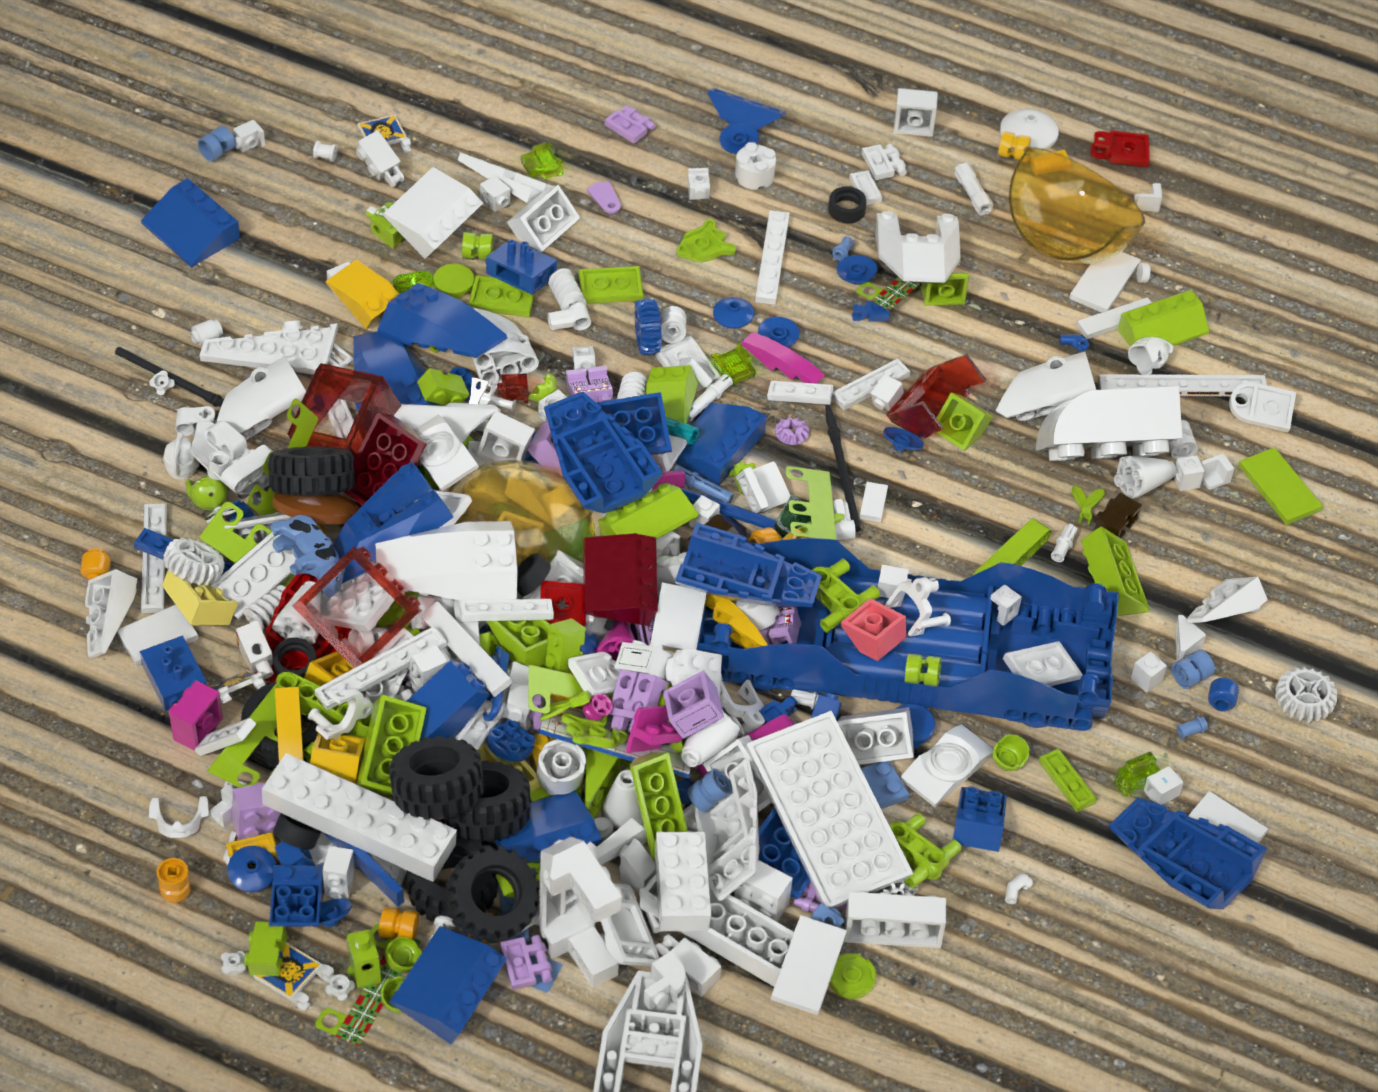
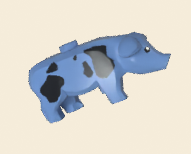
(310, 547)

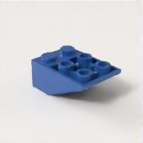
(980, 818)
(296, 895)

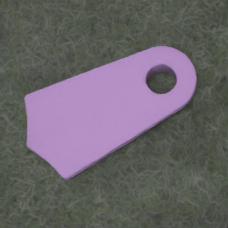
(605, 196)

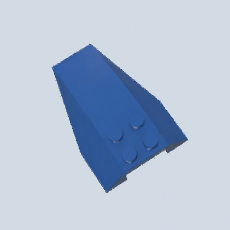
(439, 321)
(393, 361)
(598, 455)
(738, 571)
(1190, 854)

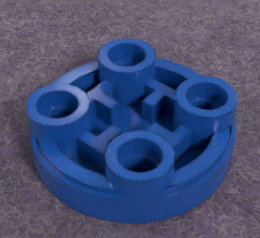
(922, 723)
(510, 741)

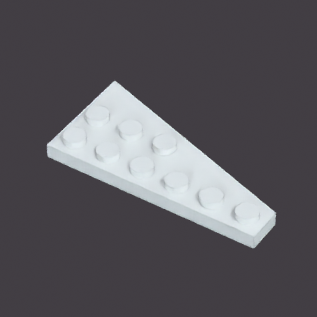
(302, 349)

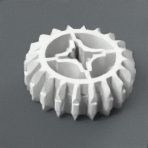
(193, 561)
(1306, 688)

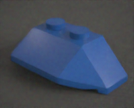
(743, 110)

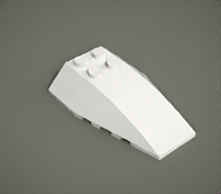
(455, 561)
(730, 833)

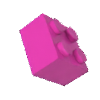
(195, 714)

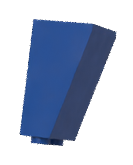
(450, 700)

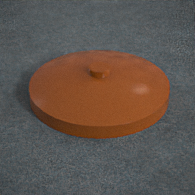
(320, 508)

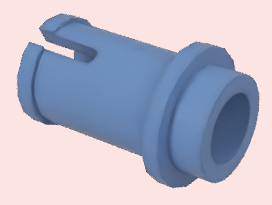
(842, 250)
(1192, 727)

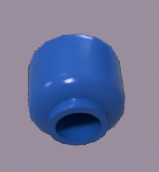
(1223, 694)

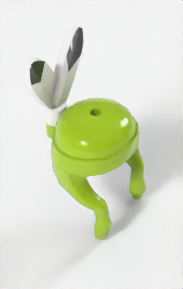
(200, 496)

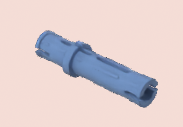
(694, 480)

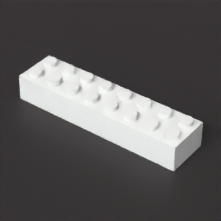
(358, 817)
(736, 934)

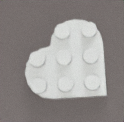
(689, 662)

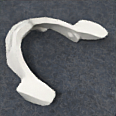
(177, 829)

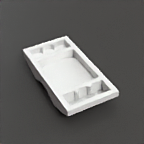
(445, 455)
(947, 765)
(627, 933)

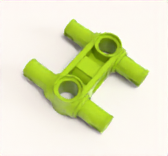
(838, 596)
(920, 853)

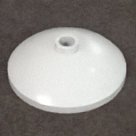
(1031, 123)

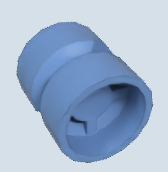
(216, 143)
(1193, 669)
(709, 790)

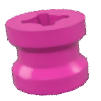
(603, 708)

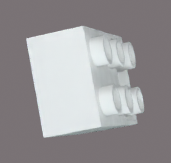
(1111, 422)

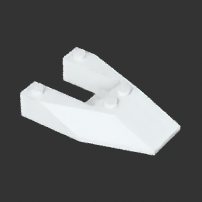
(915, 256)
(653, 1037)

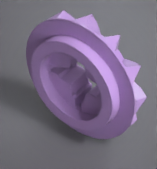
(785, 434)

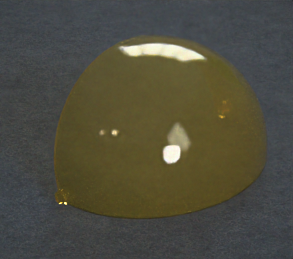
(1070, 209)
(535, 501)

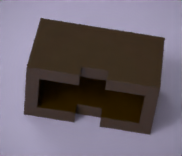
(1118, 515)

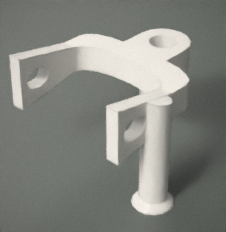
(481, 397)
(919, 592)
(358, 709)
(750, 714)

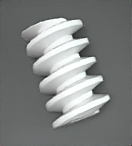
(565, 289)
(632, 385)
(264, 608)

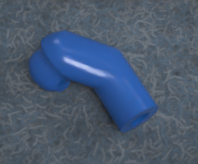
(1075, 340)

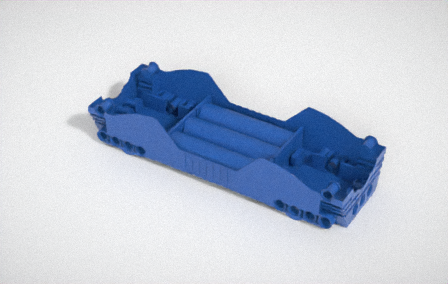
(970, 648)

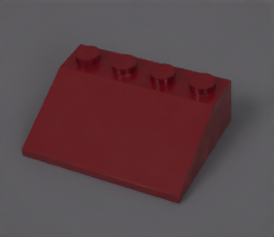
(382, 454)
(620, 577)

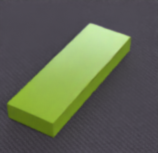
(1067, 780)

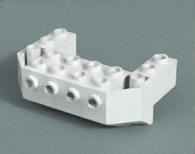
(572, 899)

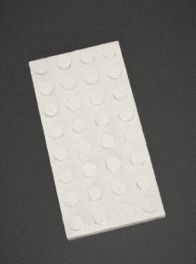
(360, 600)
(828, 810)

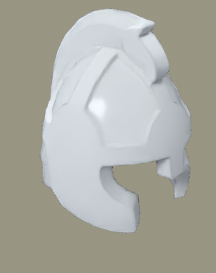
(1149, 354)
(178, 460)

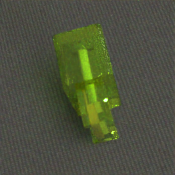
(542, 162)
(735, 364)
(1135, 773)

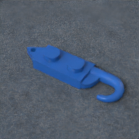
(501, 659)

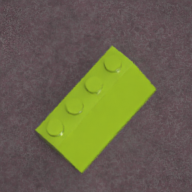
(1172, 319)
(651, 515)
(1114, 568)
(391, 727)
(657, 796)

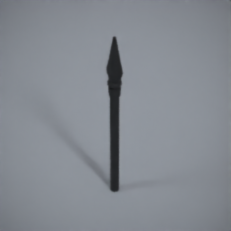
(212, 398)
(834, 435)

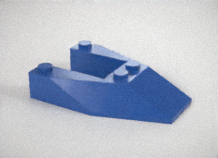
(380, 520)

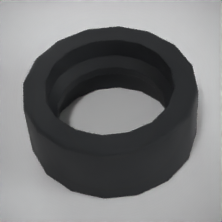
(847, 193)
(531, 573)
(289, 645)
(296, 833)

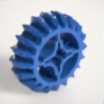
(648, 326)

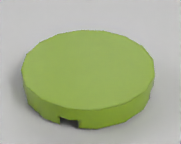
(454, 280)
(853, 976)

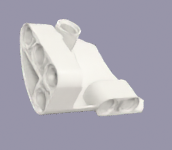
(513, 351)
(1044, 388)
(255, 402)
(459, 416)
(228, 459)

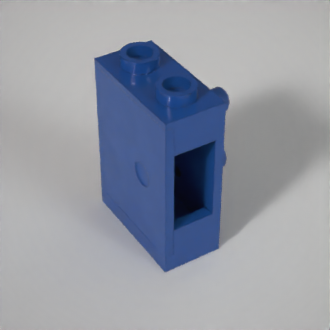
(521, 266)
(171, 670)

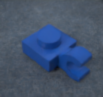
(871, 310)
(775, 709)

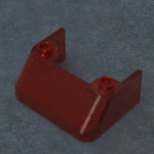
(925, 398)

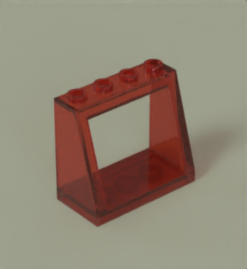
(336, 383)
(331, 634)

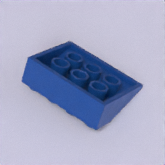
(191, 223)
(643, 418)
(723, 440)
(551, 821)
(778, 852)
(448, 982)

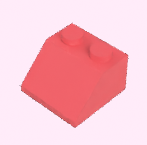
(875, 629)

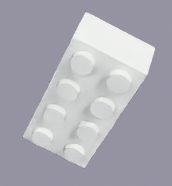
(682, 881)
(895, 919)

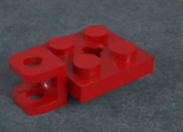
(1115, 148)
(570, 593)

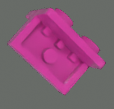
(651, 729)

